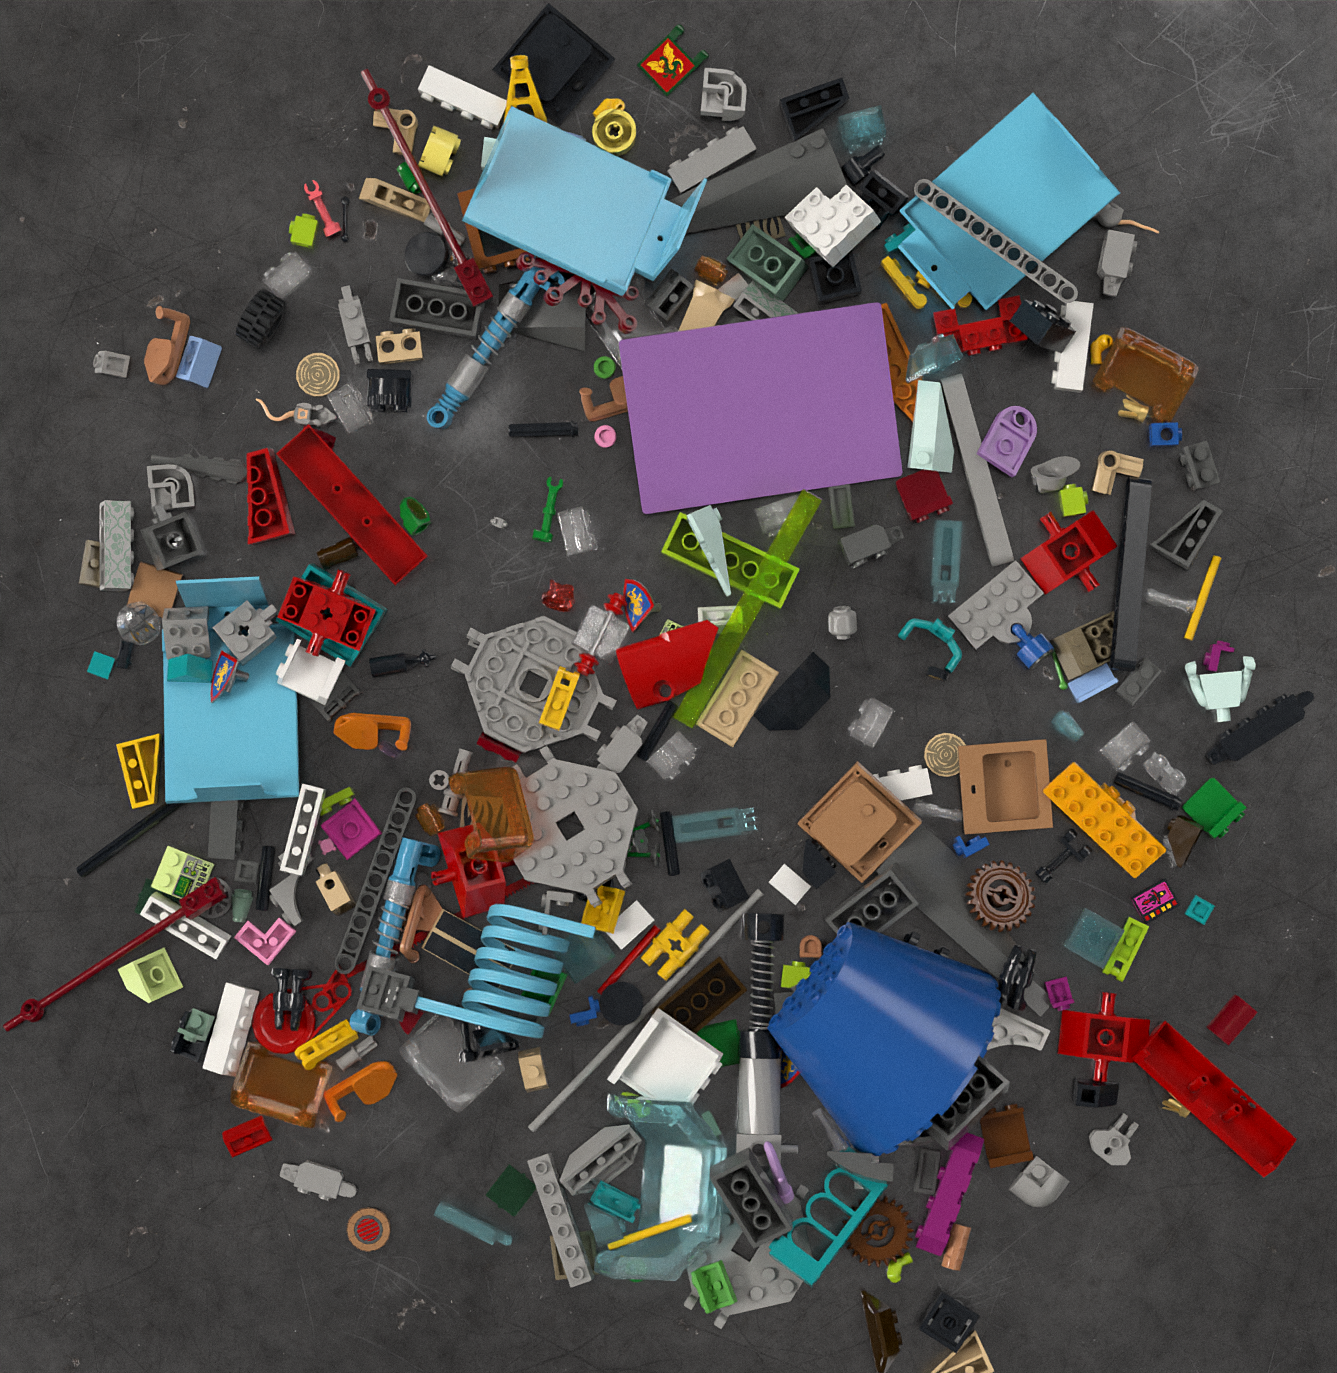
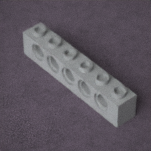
(561, 1219)

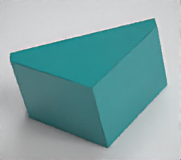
(189, 669)

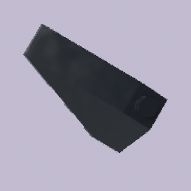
(492, 1042)

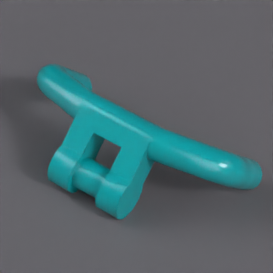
(941, 632)

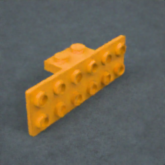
(1105, 818)

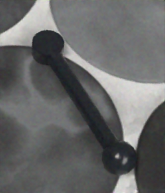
(345, 201)

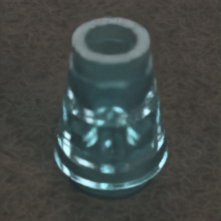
(1067, 725)

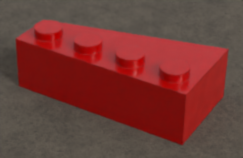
(266, 499)

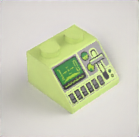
(181, 873)

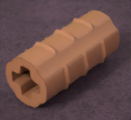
(956, 1246)

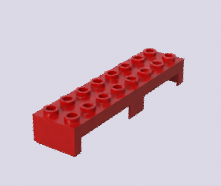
(351, 504)
(1212, 1099)

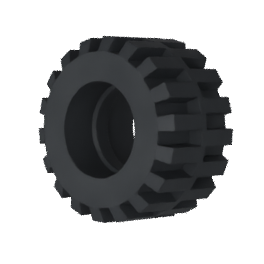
(261, 318)

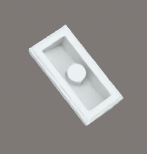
(717, 615)

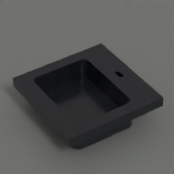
(557, 61)

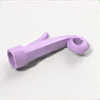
(781, 1185)

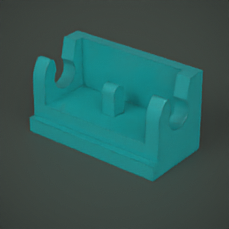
(615, 1201)

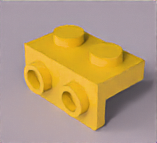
(606, 914)

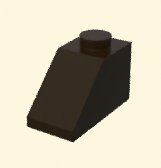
(1183, 838)

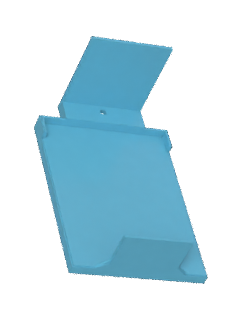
(1022, 180)
(577, 204)
(246, 738)

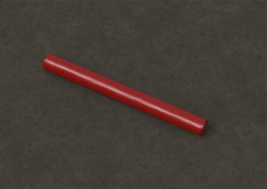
(632, 956)

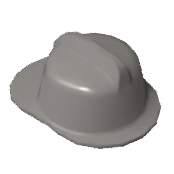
(1053, 473)

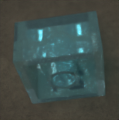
(1093, 938)

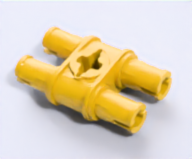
(674, 932)

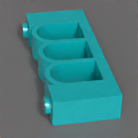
(798, 1261)

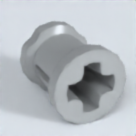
(432, 779)

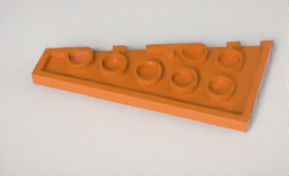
(898, 355)

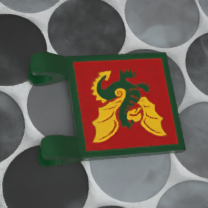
(669, 64)

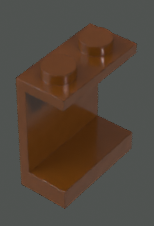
(1005, 1136)

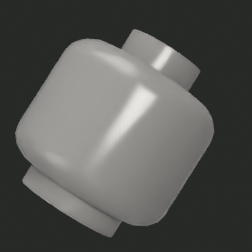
(842, 622)

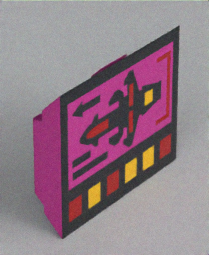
(1155, 901)

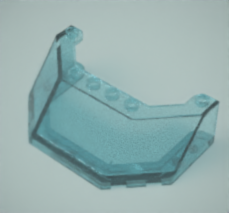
(673, 1184)

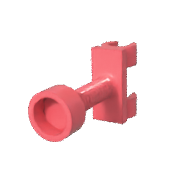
(330, 226)

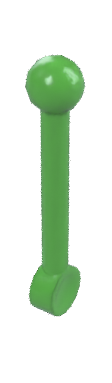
(1063, 685)

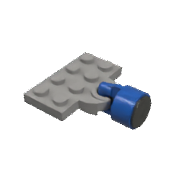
(1003, 613)

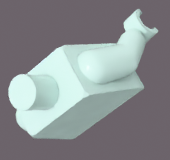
(1221, 690)

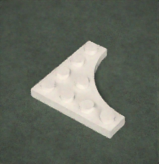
(1015, 1030)

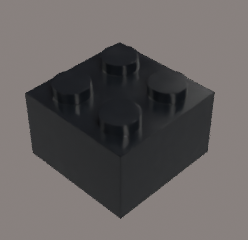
(836, 281)
(1043, 325)

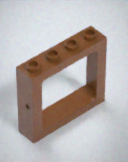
(484, 263)

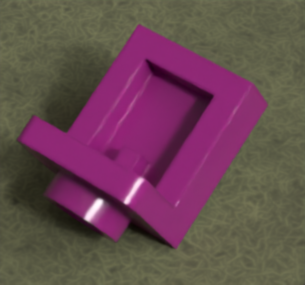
(1212, 657)
(1059, 993)

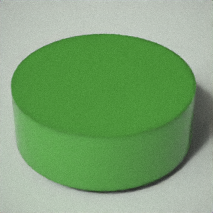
(604, 367)

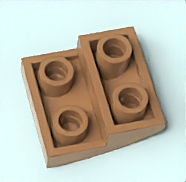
(155, 587)

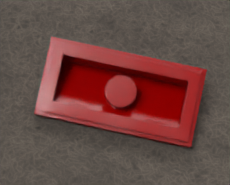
(246, 1136)

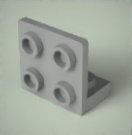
(186, 631)
(561, 898)

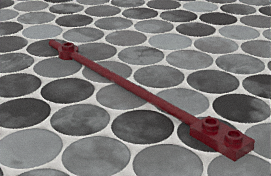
(467, 269)
(192, 906)

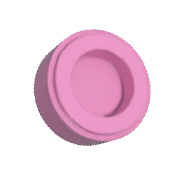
(605, 436)

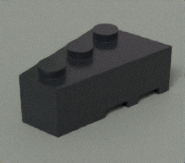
(812, 106)

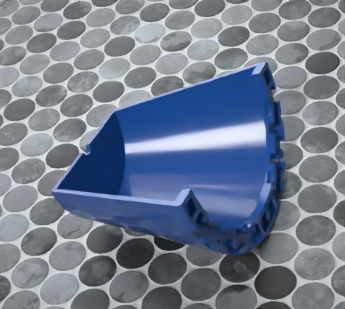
(886, 1034)

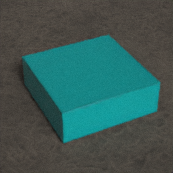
(101, 665)
(1199, 909)

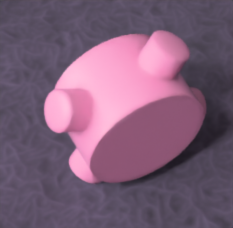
(327, 846)

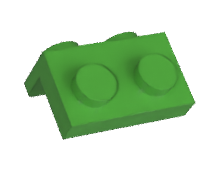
(713, 1286)

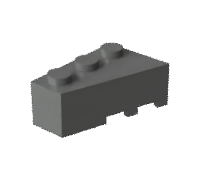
(225, 829)

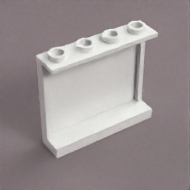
(667, 1061)

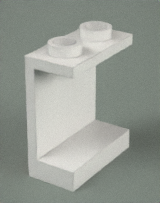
(308, 673)

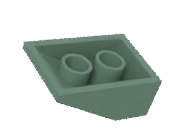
(767, 262)

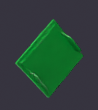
(723, 1037)

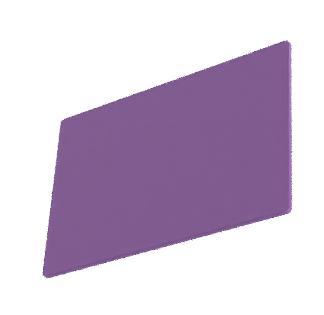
(761, 407)

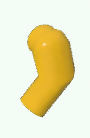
(609, 103)
(1098, 347)

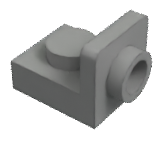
(111, 363)

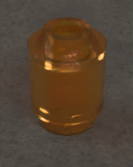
(711, 269)
(429, 819)

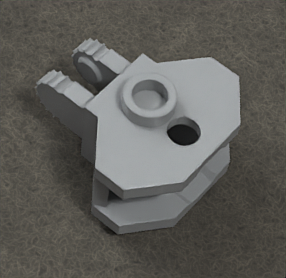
(1112, 1138)

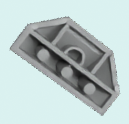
(600, 1159)

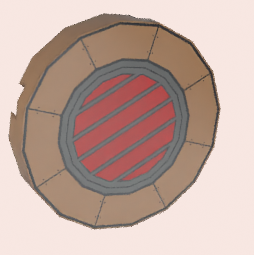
(368, 1229)

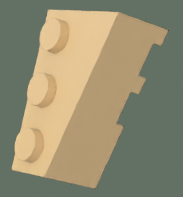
(968, 1359)

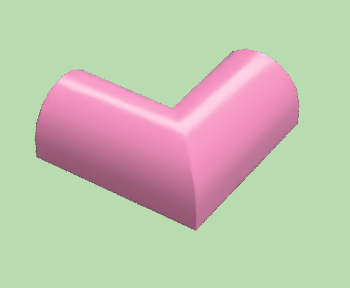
(265, 945)

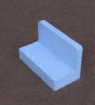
(199, 361)
(1092, 683)

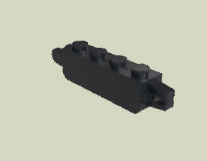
(1261, 728)

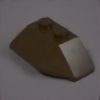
(881, 1330)

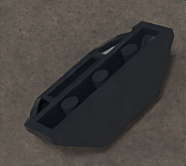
(797, 697)

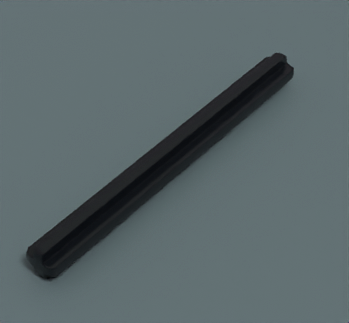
(126, 838)

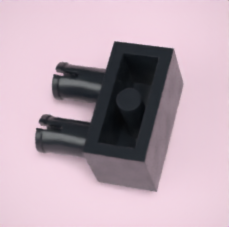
(885, 193)

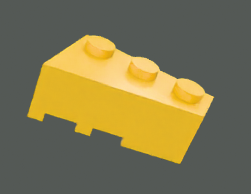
(141, 769)

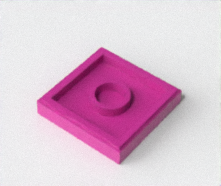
(351, 829)

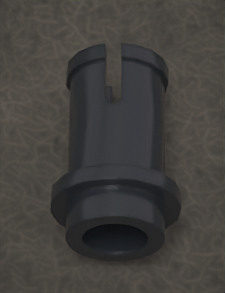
(124, 655)

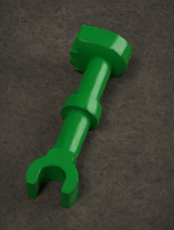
(544, 534)

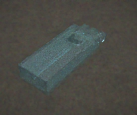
(946, 551)
(705, 826)
(471, 1224)

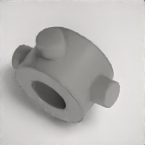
(498, 522)

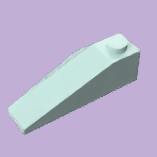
(931, 437)
(709, 535)

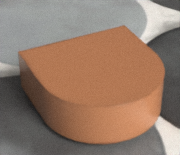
(810, 947)

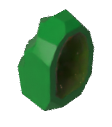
(414, 515)

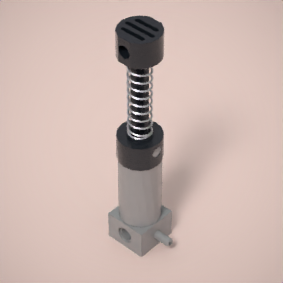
(758, 1050)

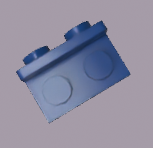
(974, 846)

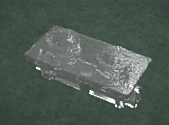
(1160, 766)

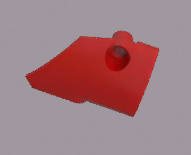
(668, 659)

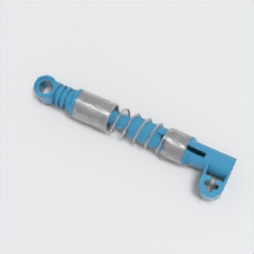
(472, 367)
(397, 896)

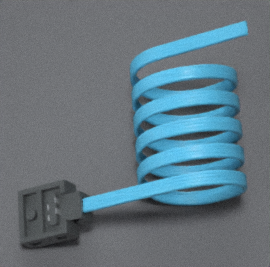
(392, 994)

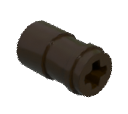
(340, 552)

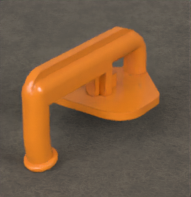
(361, 729)
(369, 1084)

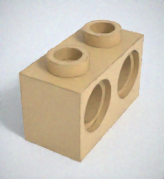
(399, 353)

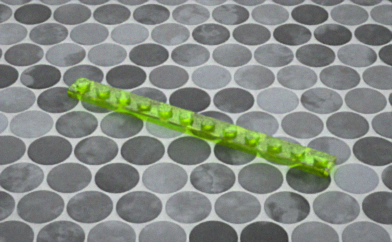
(749, 606)

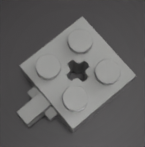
(1114, 260)
(258, 627)

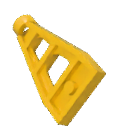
(523, 76)

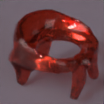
(559, 597)

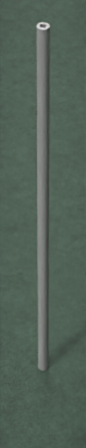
(656, 999)

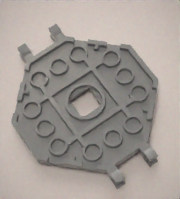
(500, 670)
(604, 812)
(758, 1281)

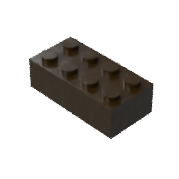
(703, 996)

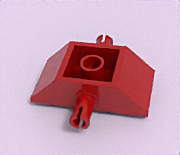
(1053, 567)
(306, 606)
(474, 888)
(1082, 1032)

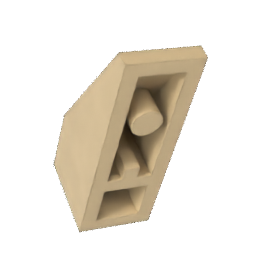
(394, 199)

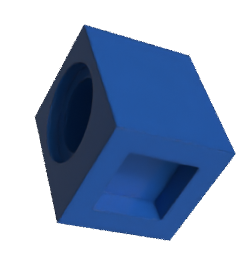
(1155, 437)

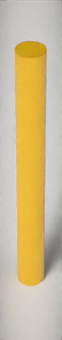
(1202, 597)
(648, 1232)

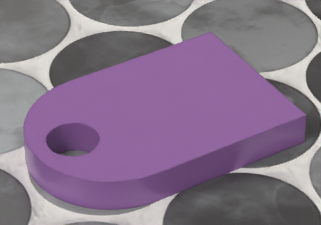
(1008, 441)

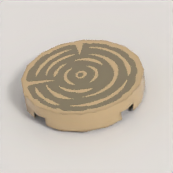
(318, 374)
(942, 754)

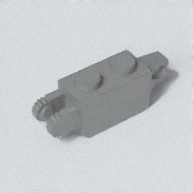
(354, 324)
(623, 746)
(319, 1179)

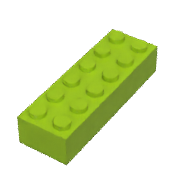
(741, 560)

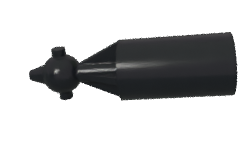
(398, 663)

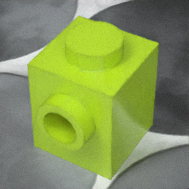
(304, 231)
(1072, 500)
(794, 973)

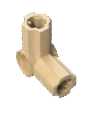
(407, 131)
(1122, 464)

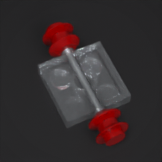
(600, 634)

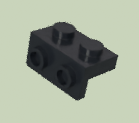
(724, 885)
(189, 1049)

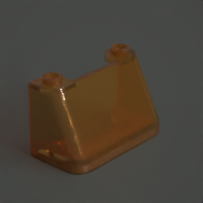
(1147, 372)
(496, 812)
(279, 1087)

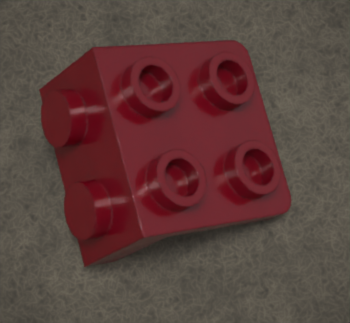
(923, 495)

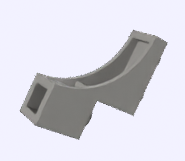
(285, 896)

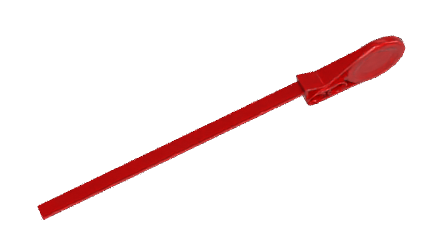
(288, 1041)

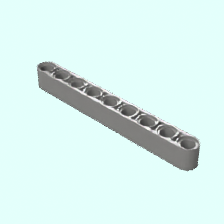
(1006, 244)
(976, 470)

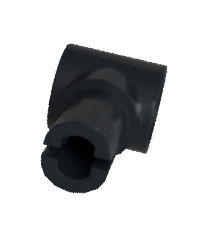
(859, 167)

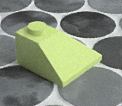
(151, 976)

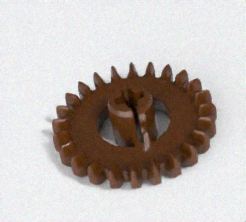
(981, 890)
(894, 1247)

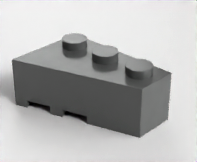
(1189, 535)

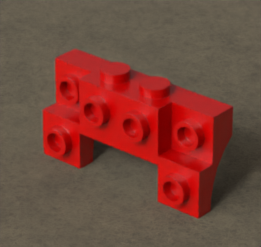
(982, 334)

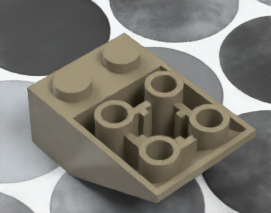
(1085, 646)

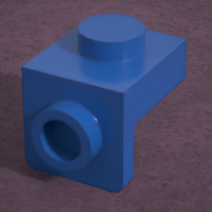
(582, 1018)

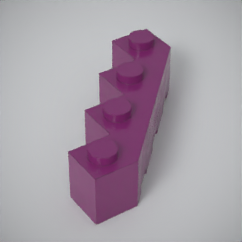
(947, 1200)

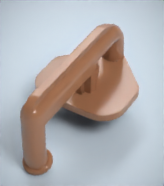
(165, 354)
(608, 409)
(421, 917)

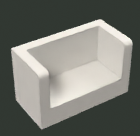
(630, 924)

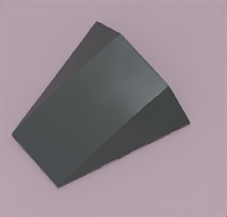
(555, 324)

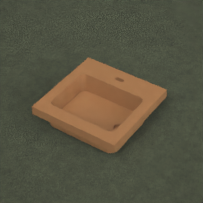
(1007, 786)
(857, 819)

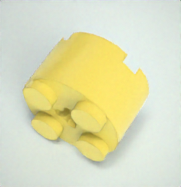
(615, 120)
(438, 151)

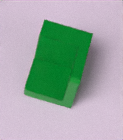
(801, 247)

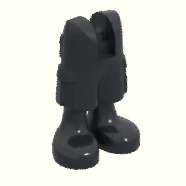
(1017, 972)
(286, 1003)

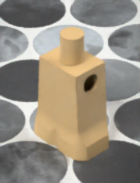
(705, 307)

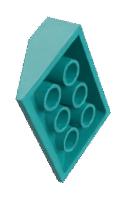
(335, 649)

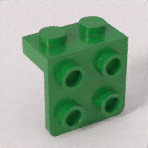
(1214, 808)

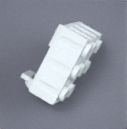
(832, 224)

